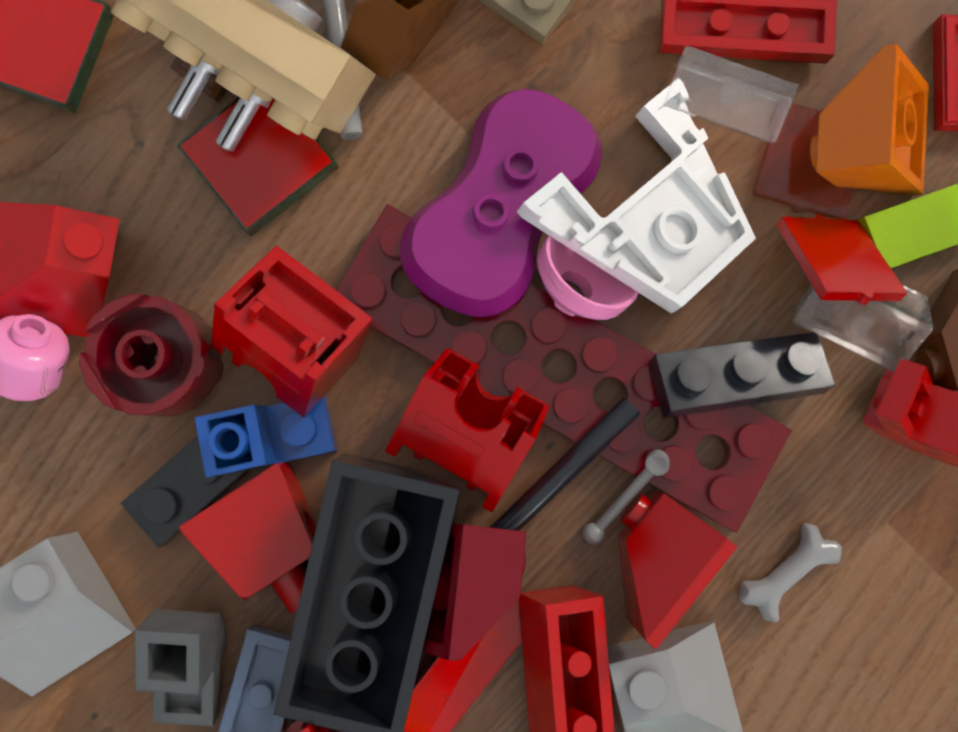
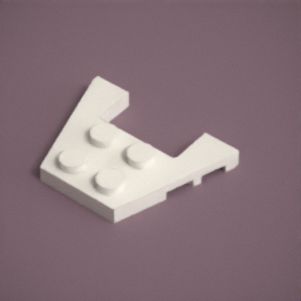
(669, 232)

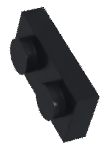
(177, 494)

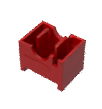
(282, 324)
(468, 428)

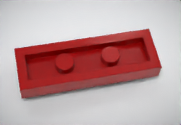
(751, 28)

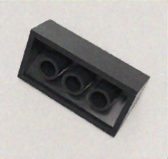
(366, 597)

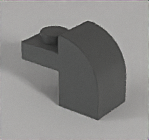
(181, 664)

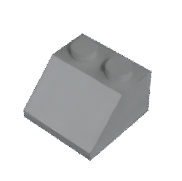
(55, 613)

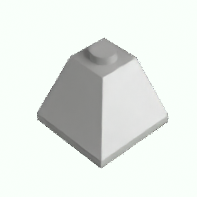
(674, 686)

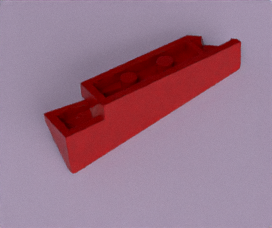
(449, 687)

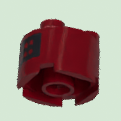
(121, 350)

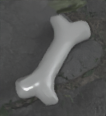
(810, 553)

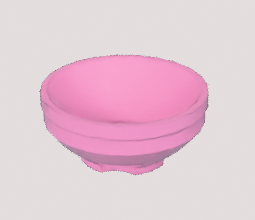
(603, 294)

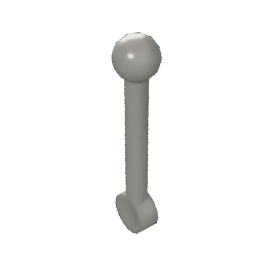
(656, 464)

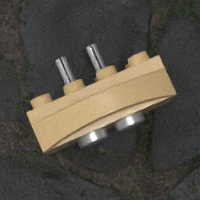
(259, 55)

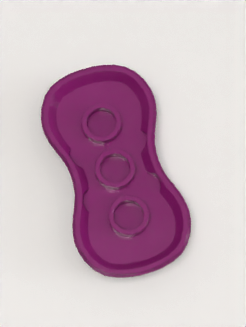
(469, 240)

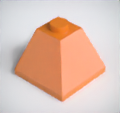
(876, 128)

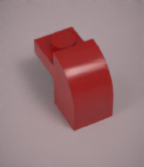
(916, 412)

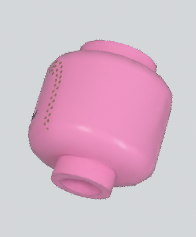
(31, 357)

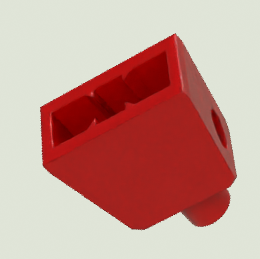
(258, 535)

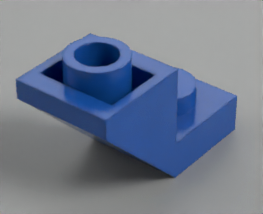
(262, 436)

